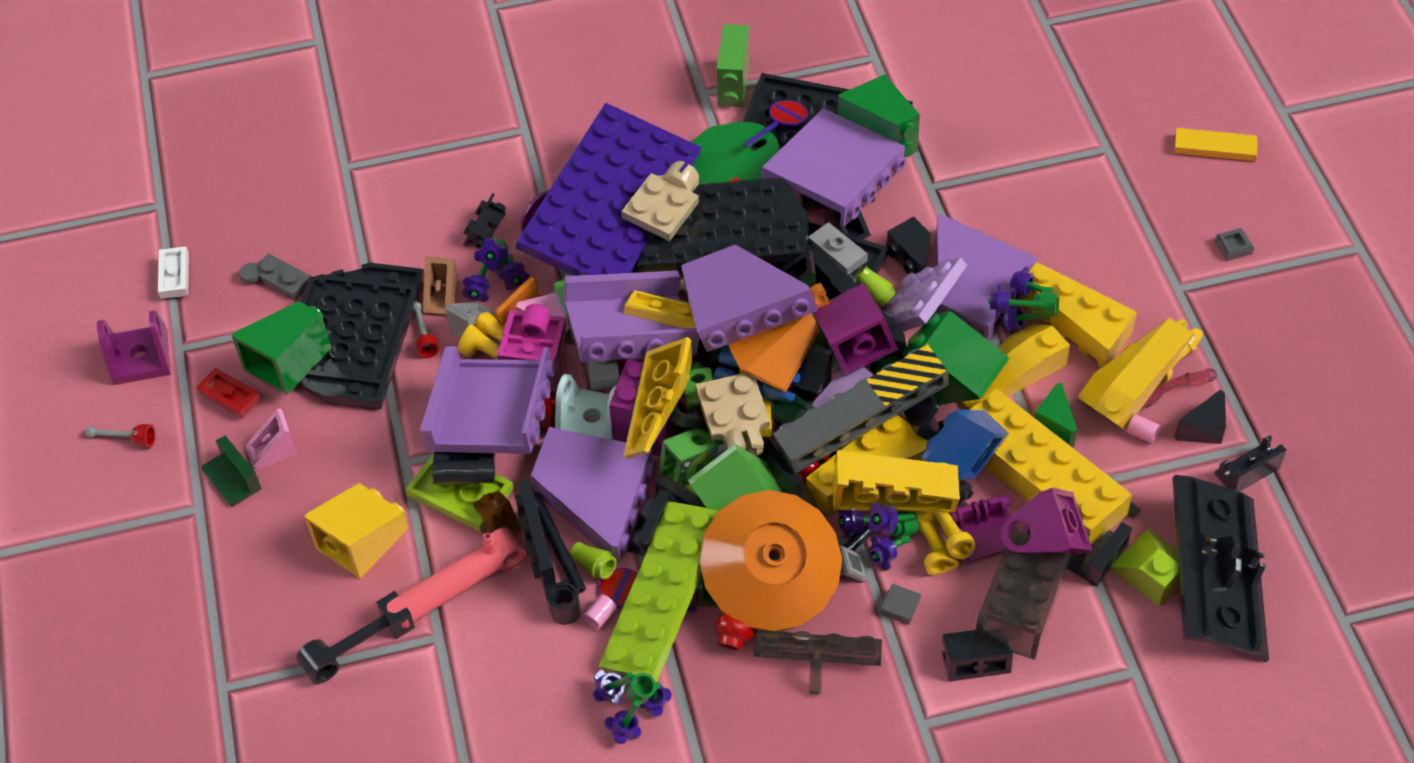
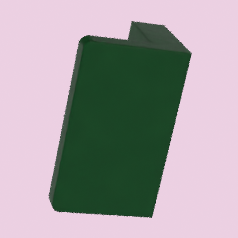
(231, 473)

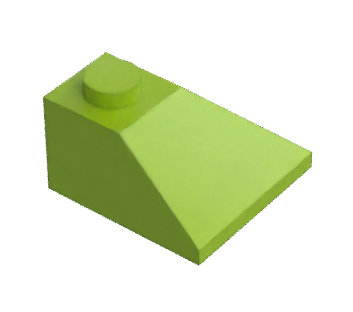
(1150, 566)

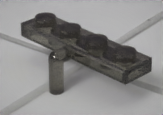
(818, 649)

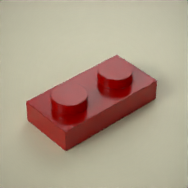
(228, 393)

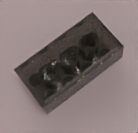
(1021, 599)

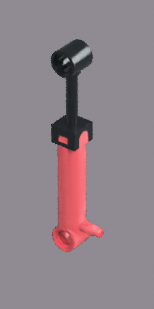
(400, 611)

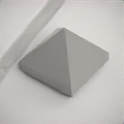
(852, 565)

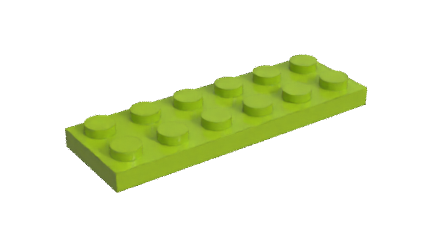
(659, 593)

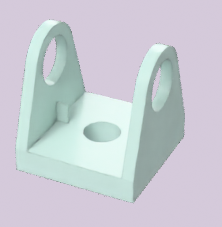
(577, 404)

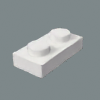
(173, 272)

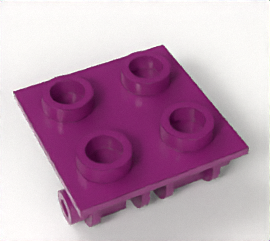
(984, 524)

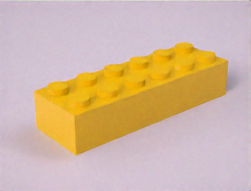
(1038, 460)

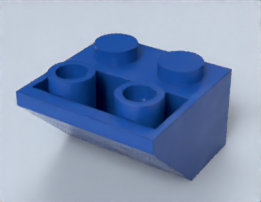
(966, 441)

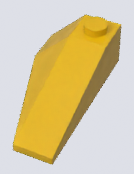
(1032, 356)
(660, 388)

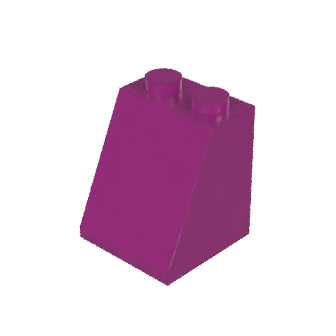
(855, 329)
(623, 403)

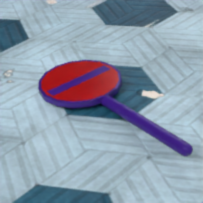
(783, 113)
(619, 585)

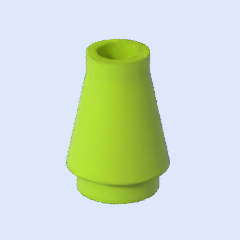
(878, 287)
(596, 561)

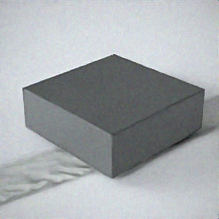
(1234, 244)
(900, 604)

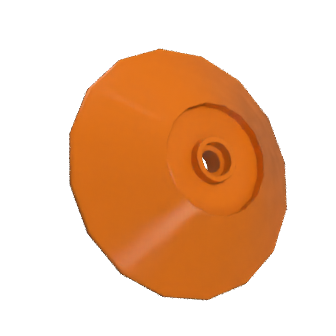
(753, 586)

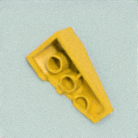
(1131, 377)

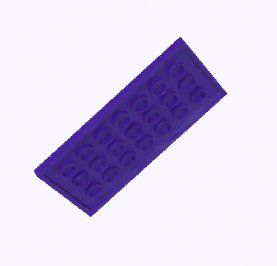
(581, 215)

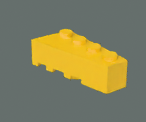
(893, 481)

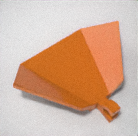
(779, 351)

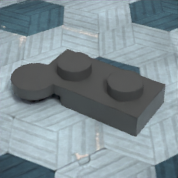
(276, 275)

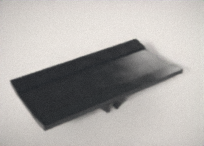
(1219, 567)

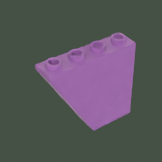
(988, 264)
(741, 296)
(593, 485)

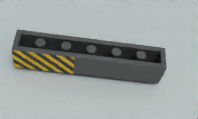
(861, 408)

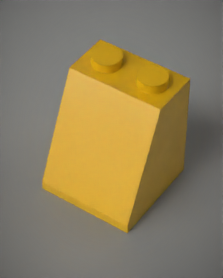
(356, 528)

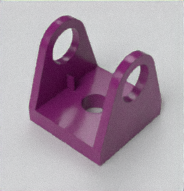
(122, 346)
(1053, 524)

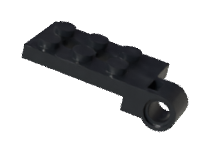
(541, 559)

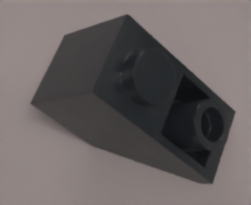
(909, 245)

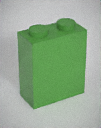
(733, 65)

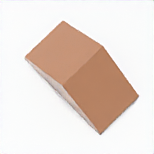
(439, 284)

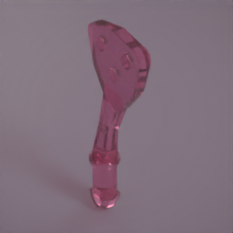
(1184, 380)

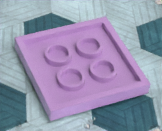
(923, 293)

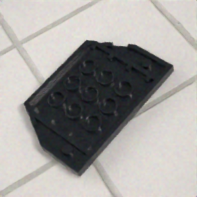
(749, 213)
(366, 326)

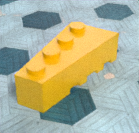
(1085, 316)
(889, 439)

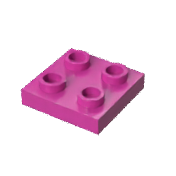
(530, 332)

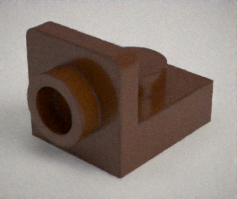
(496, 512)

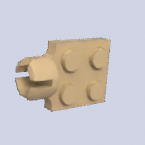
(664, 201)
(734, 411)

